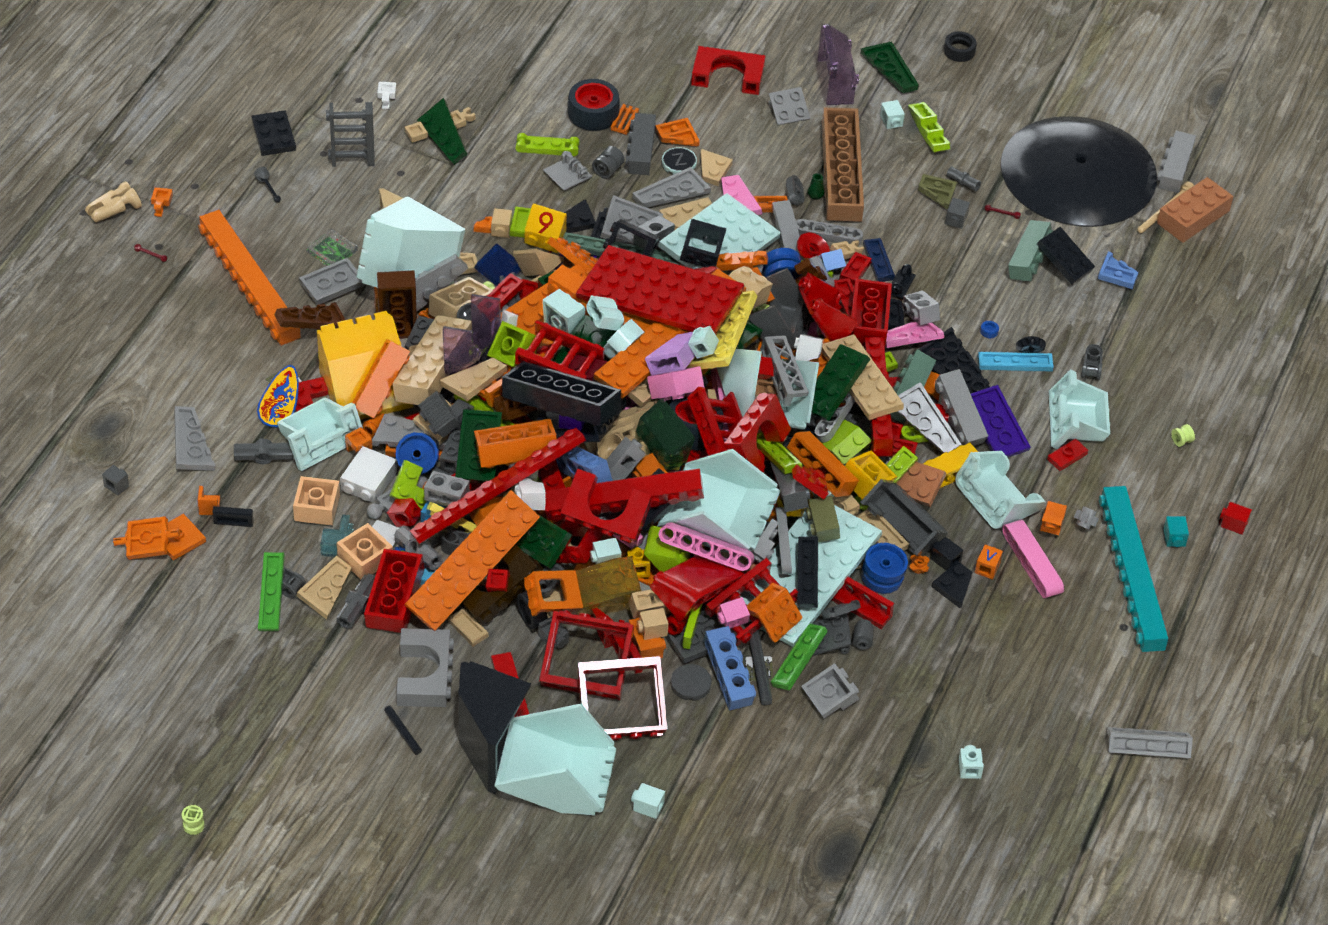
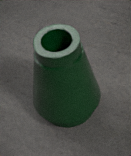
(816, 187)

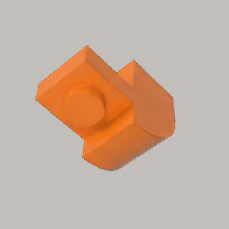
(1053, 518)

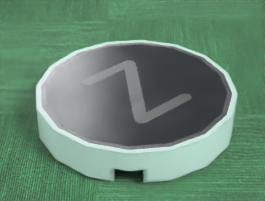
(678, 159)

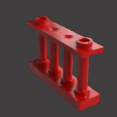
(559, 337)
(707, 420)
(733, 592)

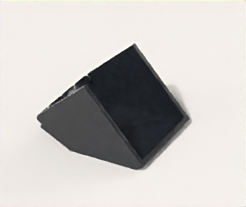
(485, 711)

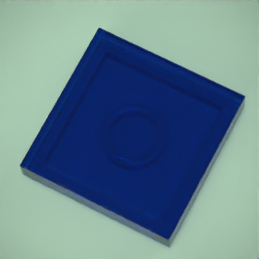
(497, 263)

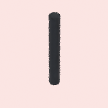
(403, 730)

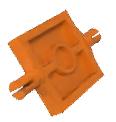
(146, 537)

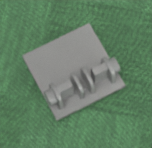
(789, 106)
(567, 171)

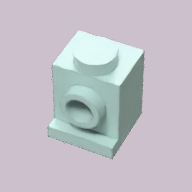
(970, 762)

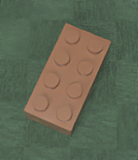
(1195, 209)

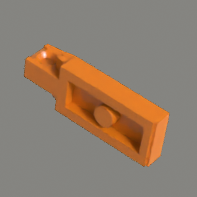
(733, 261)

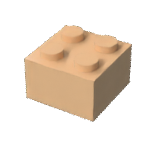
(316, 500)
(363, 550)

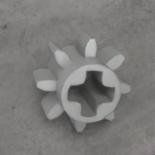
(1086, 517)

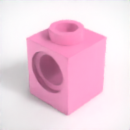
(733, 613)

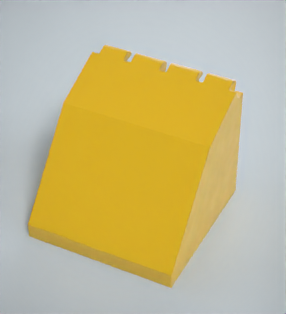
(349, 354)

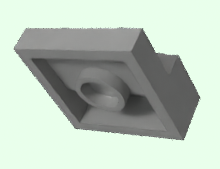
(764, 546)
(831, 690)

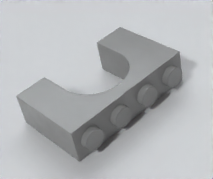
(433, 689)

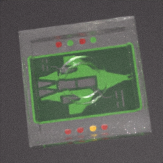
(331, 248)

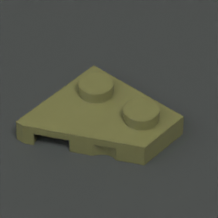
(938, 189)

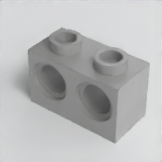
(921, 307)
(445, 488)

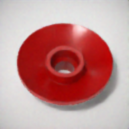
(811, 245)

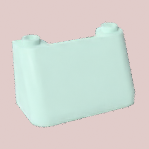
(991, 491)

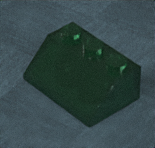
(665, 435)

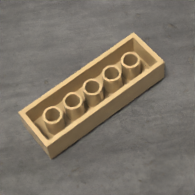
(426, 364)

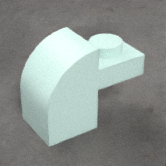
(622, 339)

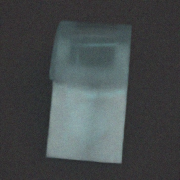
(332, 536)

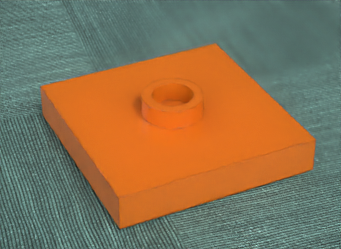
(189, 537)

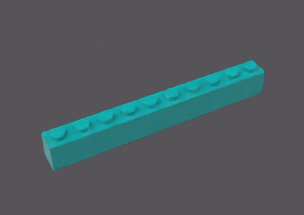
(1133, 569)

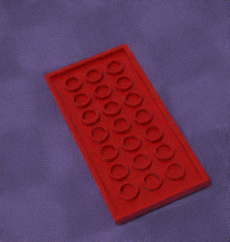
(661, 290)

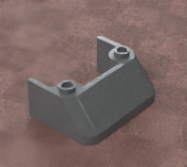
(787, 312)
(905, 516)

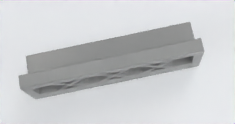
(781, 380)
(1149, 742)

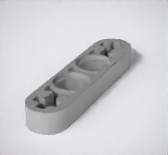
(829, 229)
(832, 426)
(784, 541)

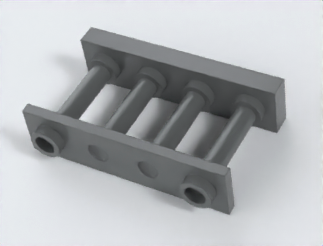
(367, 140)

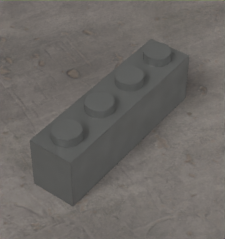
(641, 144)
(792, 493)

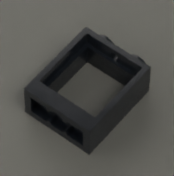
(704, 232)
(651, 238)

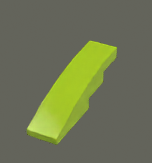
(929, 128)

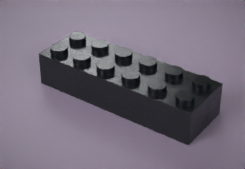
(561, 393)

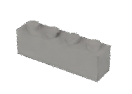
(1176, 162)
(960, 408)

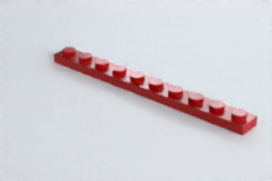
(497, 485)

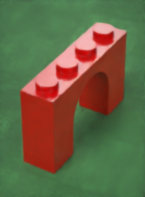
(711, 59)
(763, 413)
(626, 525)

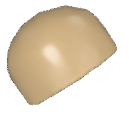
(608, 445)

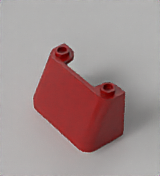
(824, 307)
(692, 584)

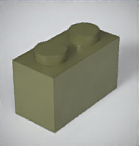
(824, 519)

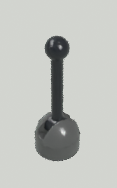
(262, 175)

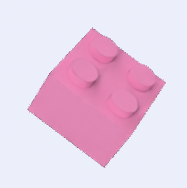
(675, 383)

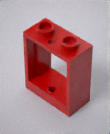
(578, 553)

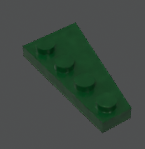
(891, 64)
(443, 131)

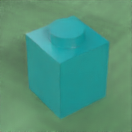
(1176, 531)

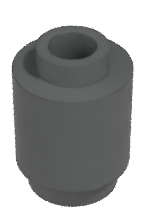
(863, 634)

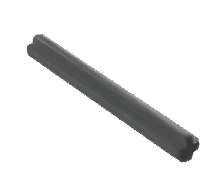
(760, 668)

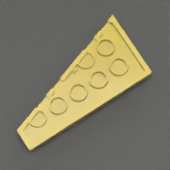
(728, 334)

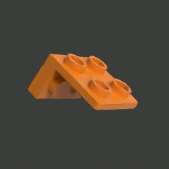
(775, 611)

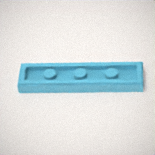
(1015, 361)

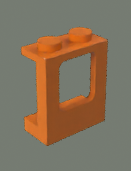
(570, 590)

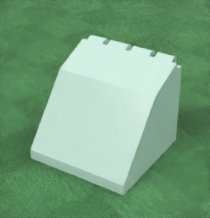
(407, 239)
(742, 380)
(733, 502)
(558, 760)

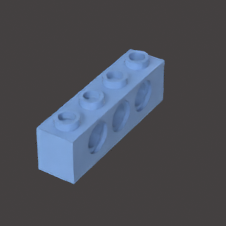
(585, 461)
(734, 696)

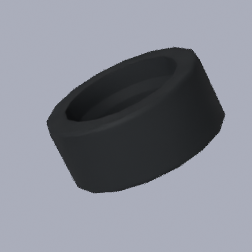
(960, 55)
(531, 621)

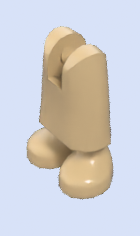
(113, 202)

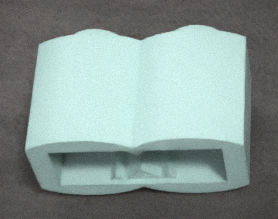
(605, 313)

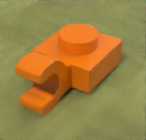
(160, 198)

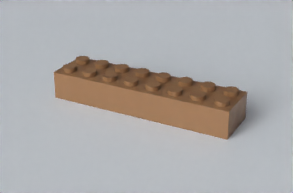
(842, 164)

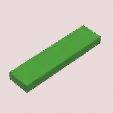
(271, 591)
(799, 657)

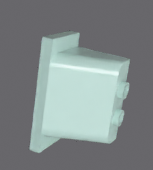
(1077, 411)
(319, 430)

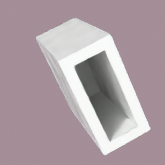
(368, 474)

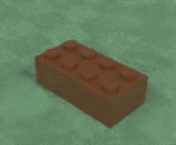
(398, 298)

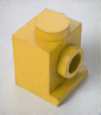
(640, 560)

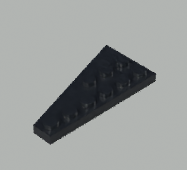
(952, 356)

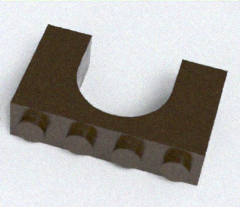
(486, 605)

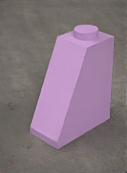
(671, 356)

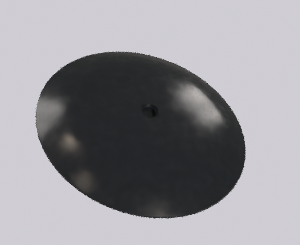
(1078, 171)

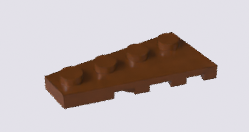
(309, 317)

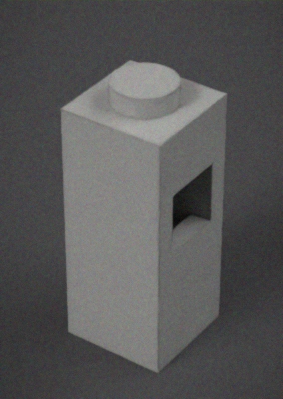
(625, 458)

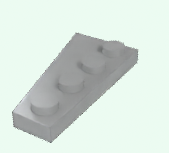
(673, 188)
(393, 429)

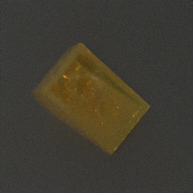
(608, 583)

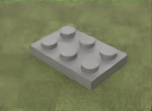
(331, 281)

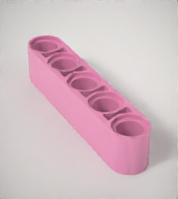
(716, 546)
(1033, 558)

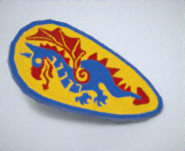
(279, 397)

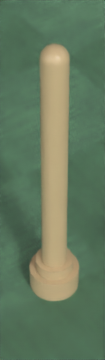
(1187, 185)

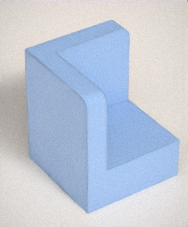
(833, 260)

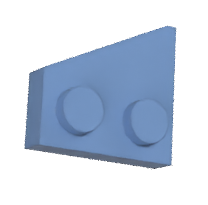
(1117, 272)

